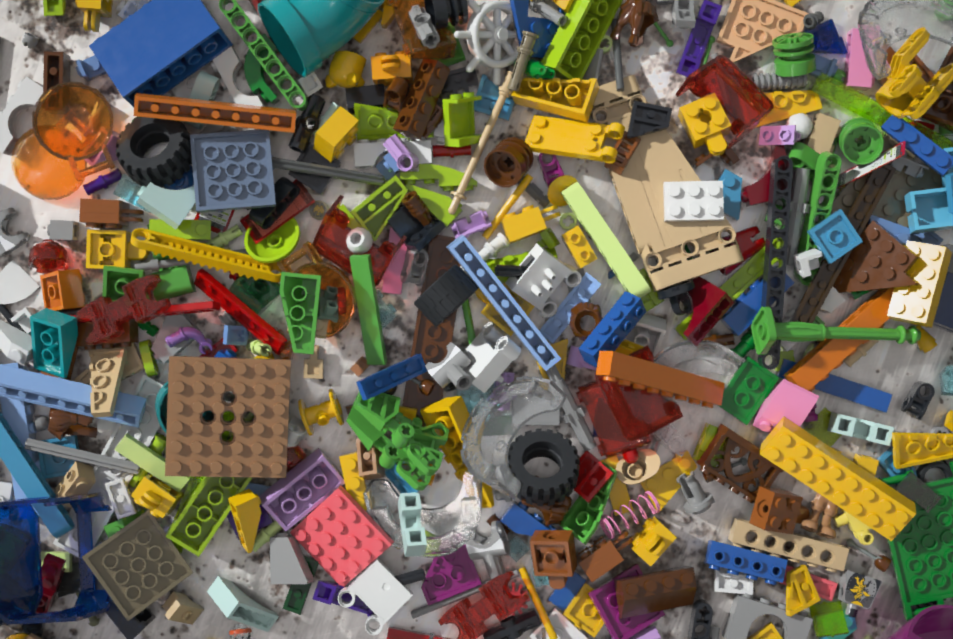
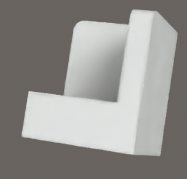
(308, 84)
(807, 261)
(23, 318)

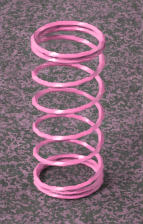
(654, 511)

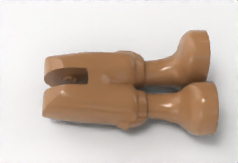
(829, 511)

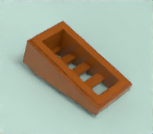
(620, 164)

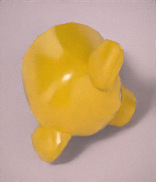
(346, 70)

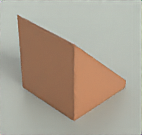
(360, 366)

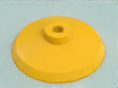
(556, 187)

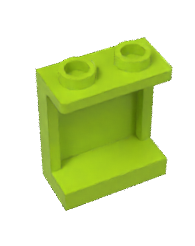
(460, 120)

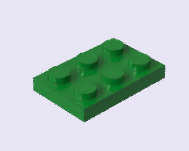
(747, 390)

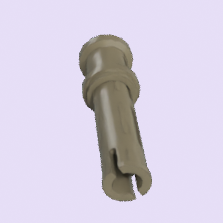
(524, 51)

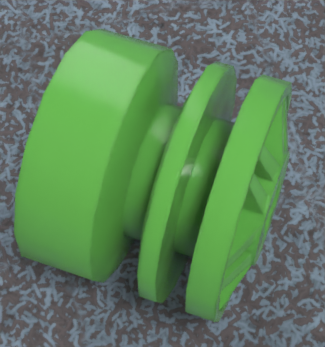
(794, 54)
(864, 150)

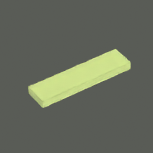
(149, 461)

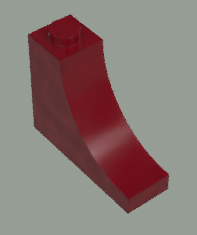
(759, 191)
(708, 308)

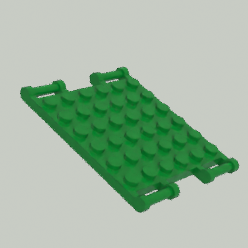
(925, 550)

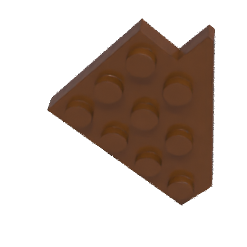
(876, 263)

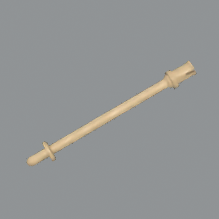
(504, 93)

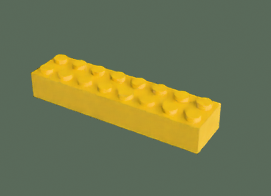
(838, 479)

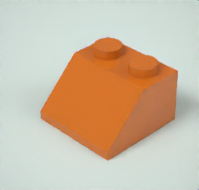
(62, 290)

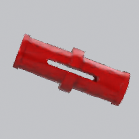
(442, 150)

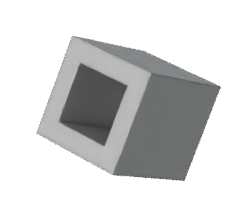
(63, 230)

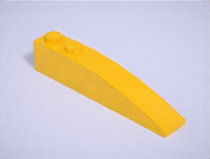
(453, 415)

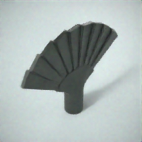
(70, 582)

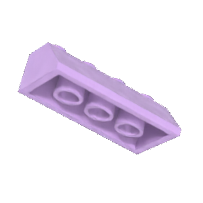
(302, 489)

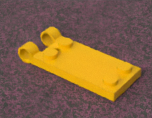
(573, 138)

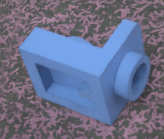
(825, 66)
(89, 68)
(388, 167)
(235, 335)

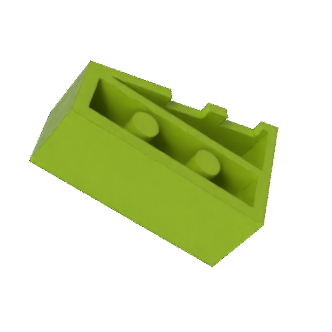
(380, 206)

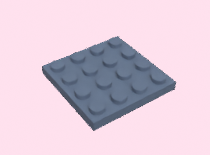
(232, 170)

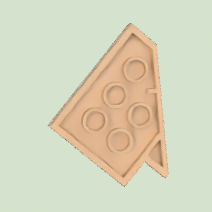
(755, 23)

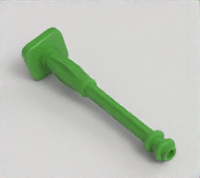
(767, 331)

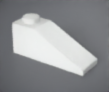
(15, 343)

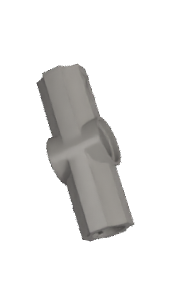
(423, 25)

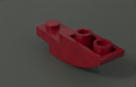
(52, 575)

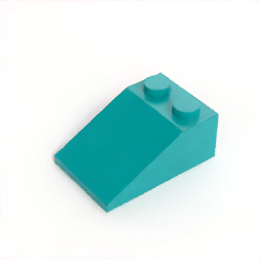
(53, 341)

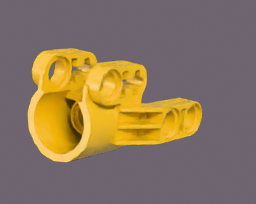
(905, 90)

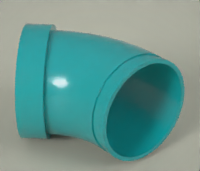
(313, 29)

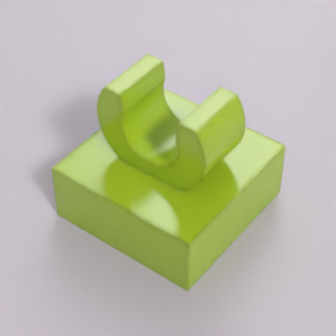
(548, 239)

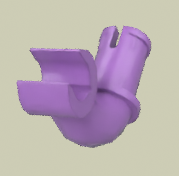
(187, 333)

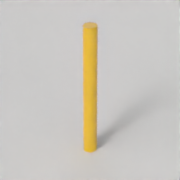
(508, 205)
(537, 602)

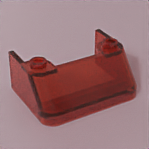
(734, 91)
(332, 245)

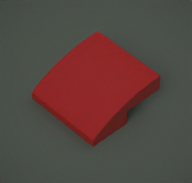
(592, 476)

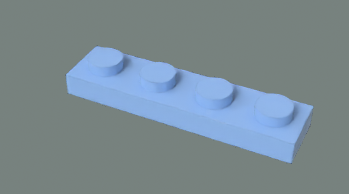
(582, 293)

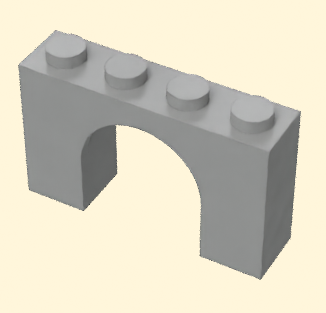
(747, 609)

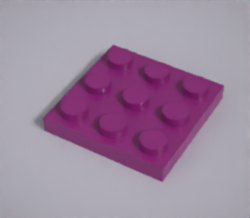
(606, 604)

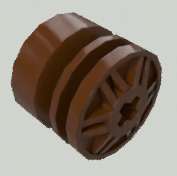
(508, 162)

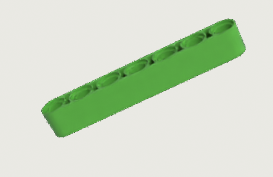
(267, 62)
(823, 209)

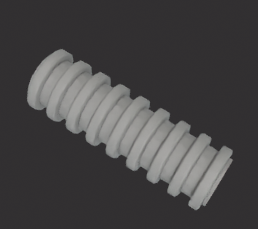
(774, 81)

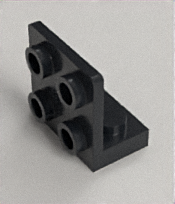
(417, 235)

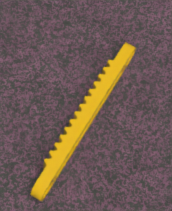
(204, 255)

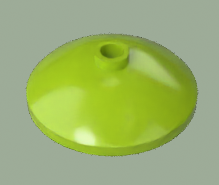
(267, 250)

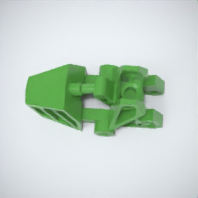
(420, 446)

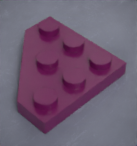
(450, 576)

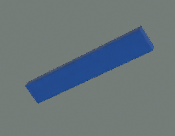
(847, 389)

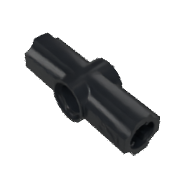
(303, 133)
(513, 626)

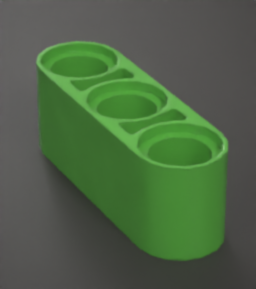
(805, 158)

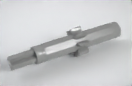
(797, 209)
(573, 412)

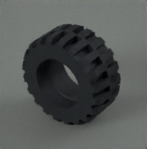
(162, 168)
(550, 446)

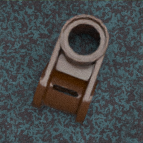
(396, 94)

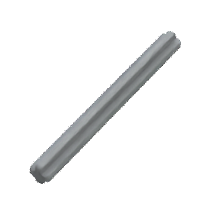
(82, 456)

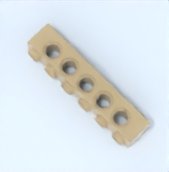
(835, 561)

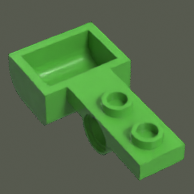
(174, 280)

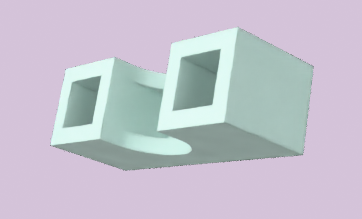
(860, 428)
(410, 520)

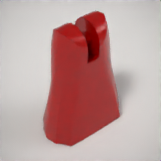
(746, 246)

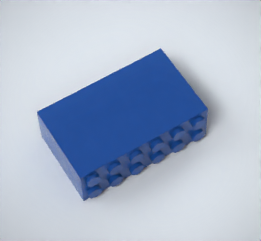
(159, 46)

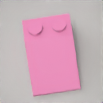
(786, 401)

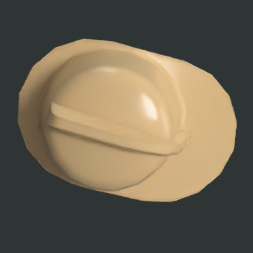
(643, 469)

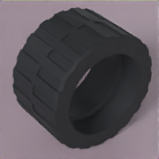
(445, 295)

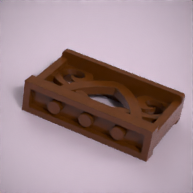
(731, 442)

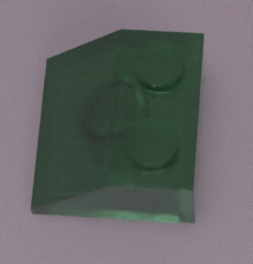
(255, 294)

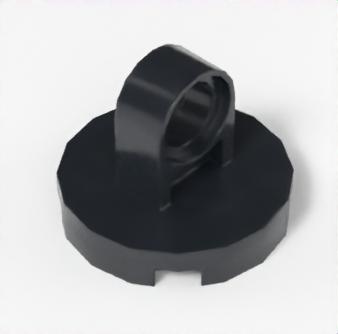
(676, 294)

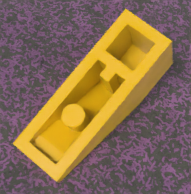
(246, 515)

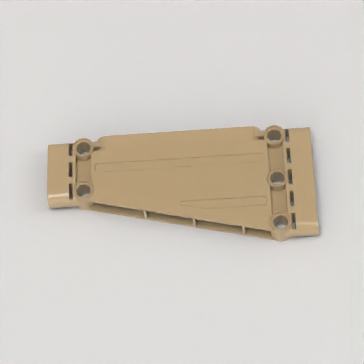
(642, 202)

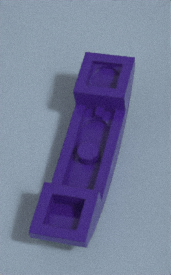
(698, 38)
(328, 593)

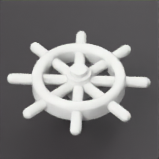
(494, 34)

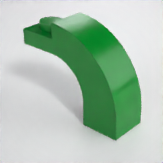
(255, 73)

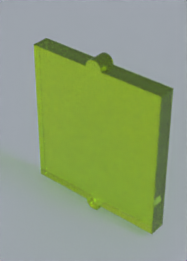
(819, 428)
(828, 619)

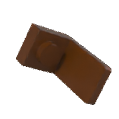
(728, 157)

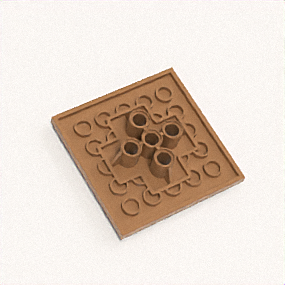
(197, 444)

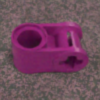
(550, 169)

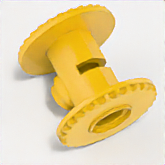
(321, 413)

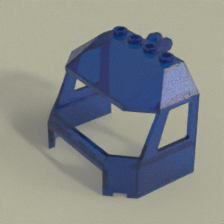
(21, 561)

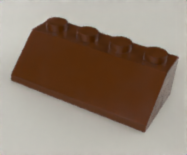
(655, 591)

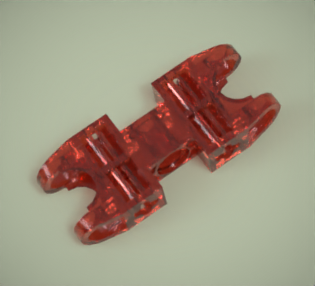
(110, 315)
(495, 601)

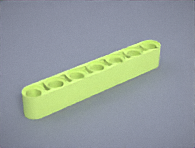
(605, 240)

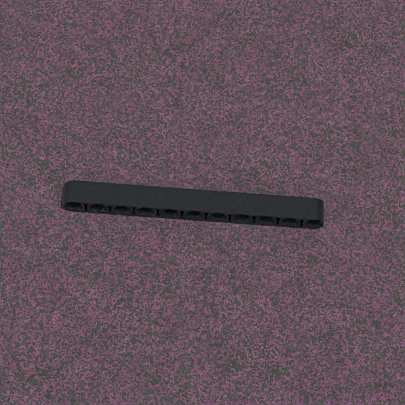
(780, 253)

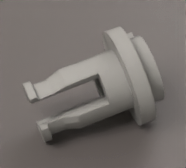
(696, 499)

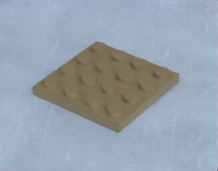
(137, 565)

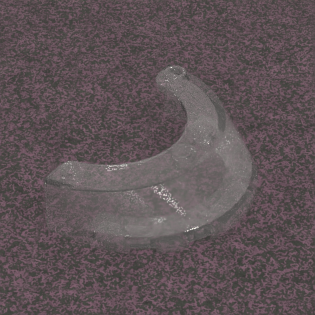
(890, 21)
(684, 356)
(496, 422)
(445, 527)

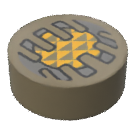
(318, 210)

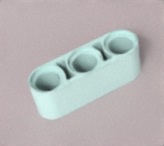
(204, 89)

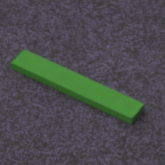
(368, 309)

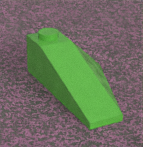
(301, 305)
(585, 516)

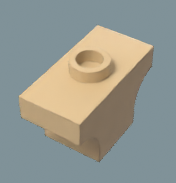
(181, 608)

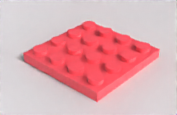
(341, 536)

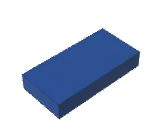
(564, 596)

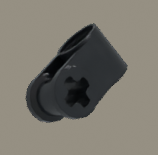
(917, 400)

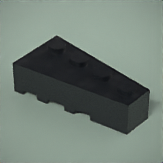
(130, 628)

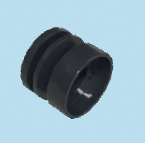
(443, 10)

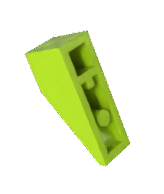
(437, 204)
(188, 229)

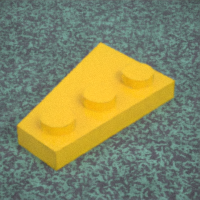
(664, 483)

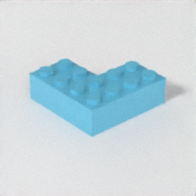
(929, 207)

